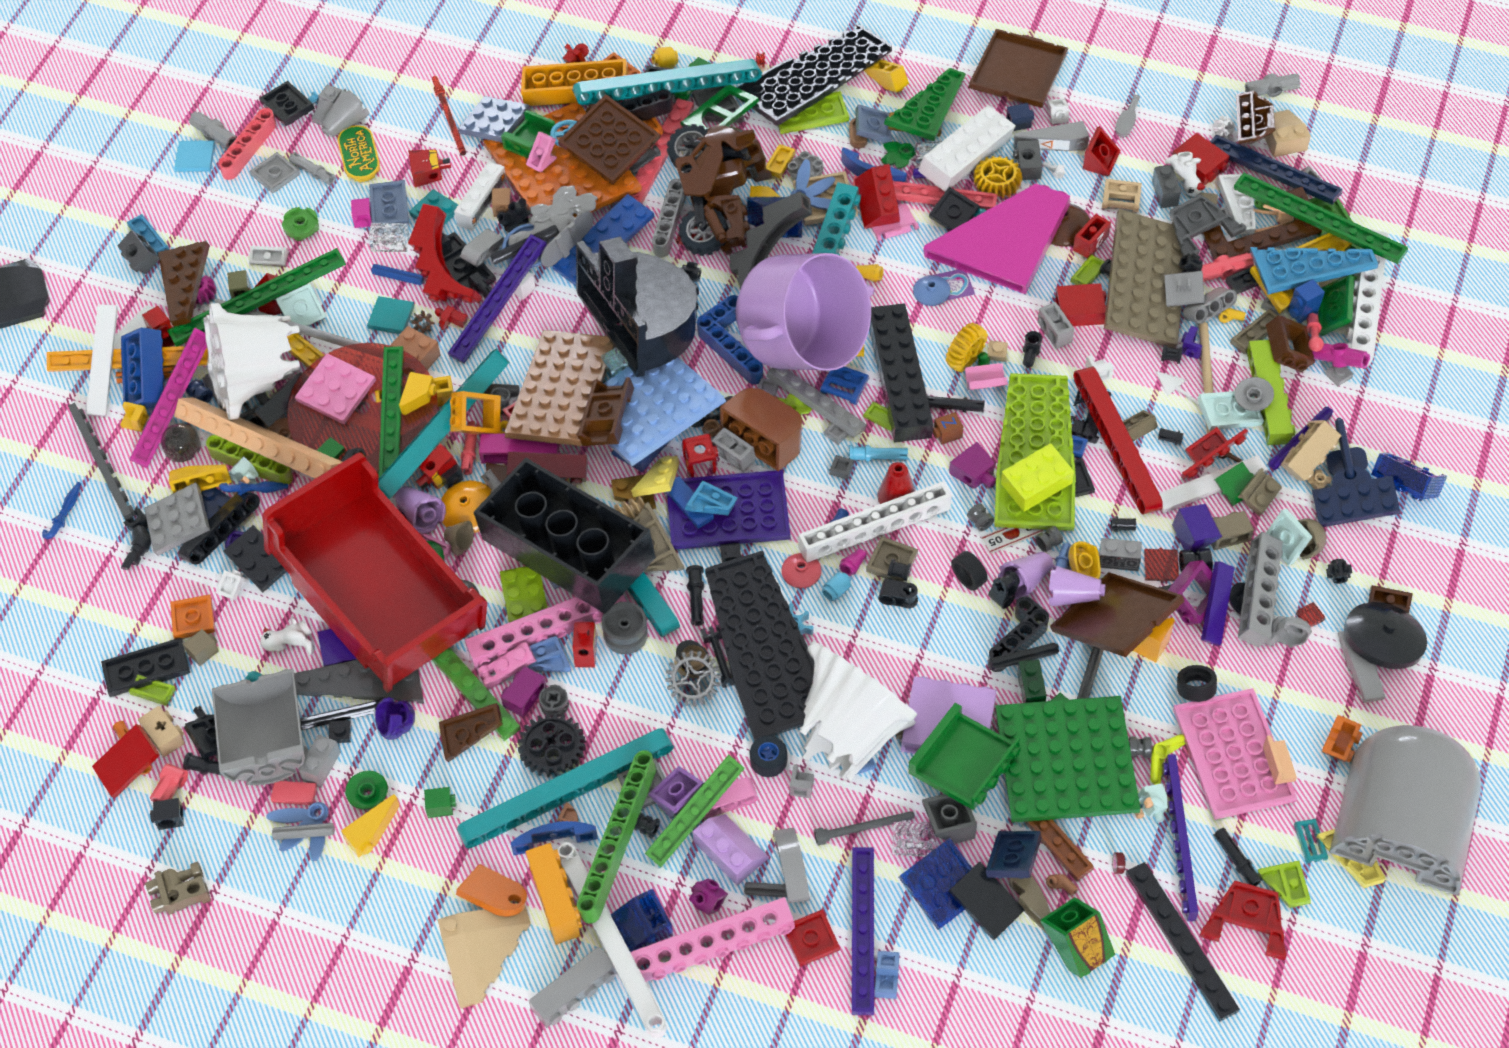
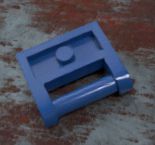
(848, 379)

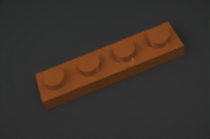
(1062, 848)

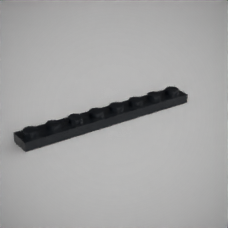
(1182, 942)

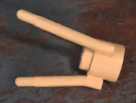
(1281, 217)

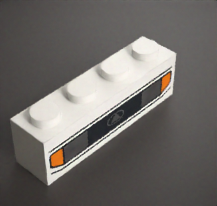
(479, 196)

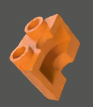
(1341, 739)

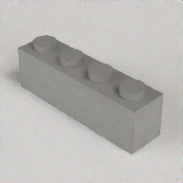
(572, 987)

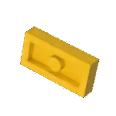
(779, 160)

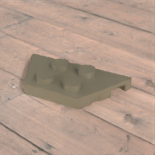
(666, 556)

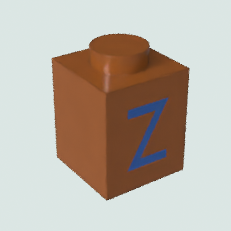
(948, 428)

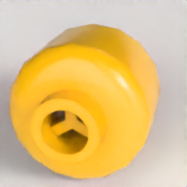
(665, 57)

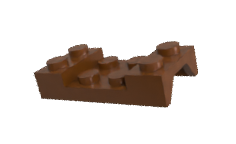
(604, 413)

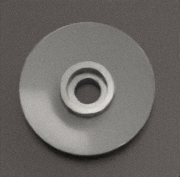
(1254, 387)

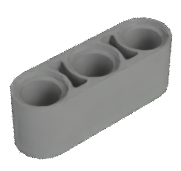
(482, 247)
(1215, 303)

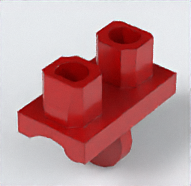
(577, 54)

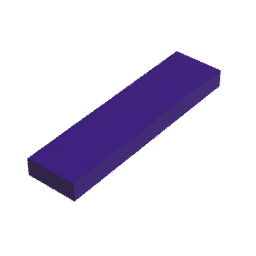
(1217, 603)

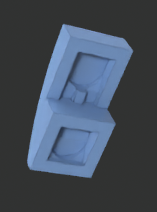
(887, 974)

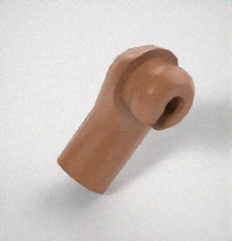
(1061, 881)

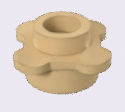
(1317, 484)

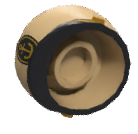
(686, 646)

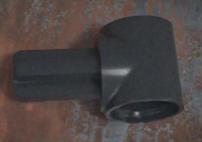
(1031, 348)

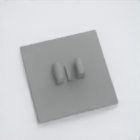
(1184, 288)

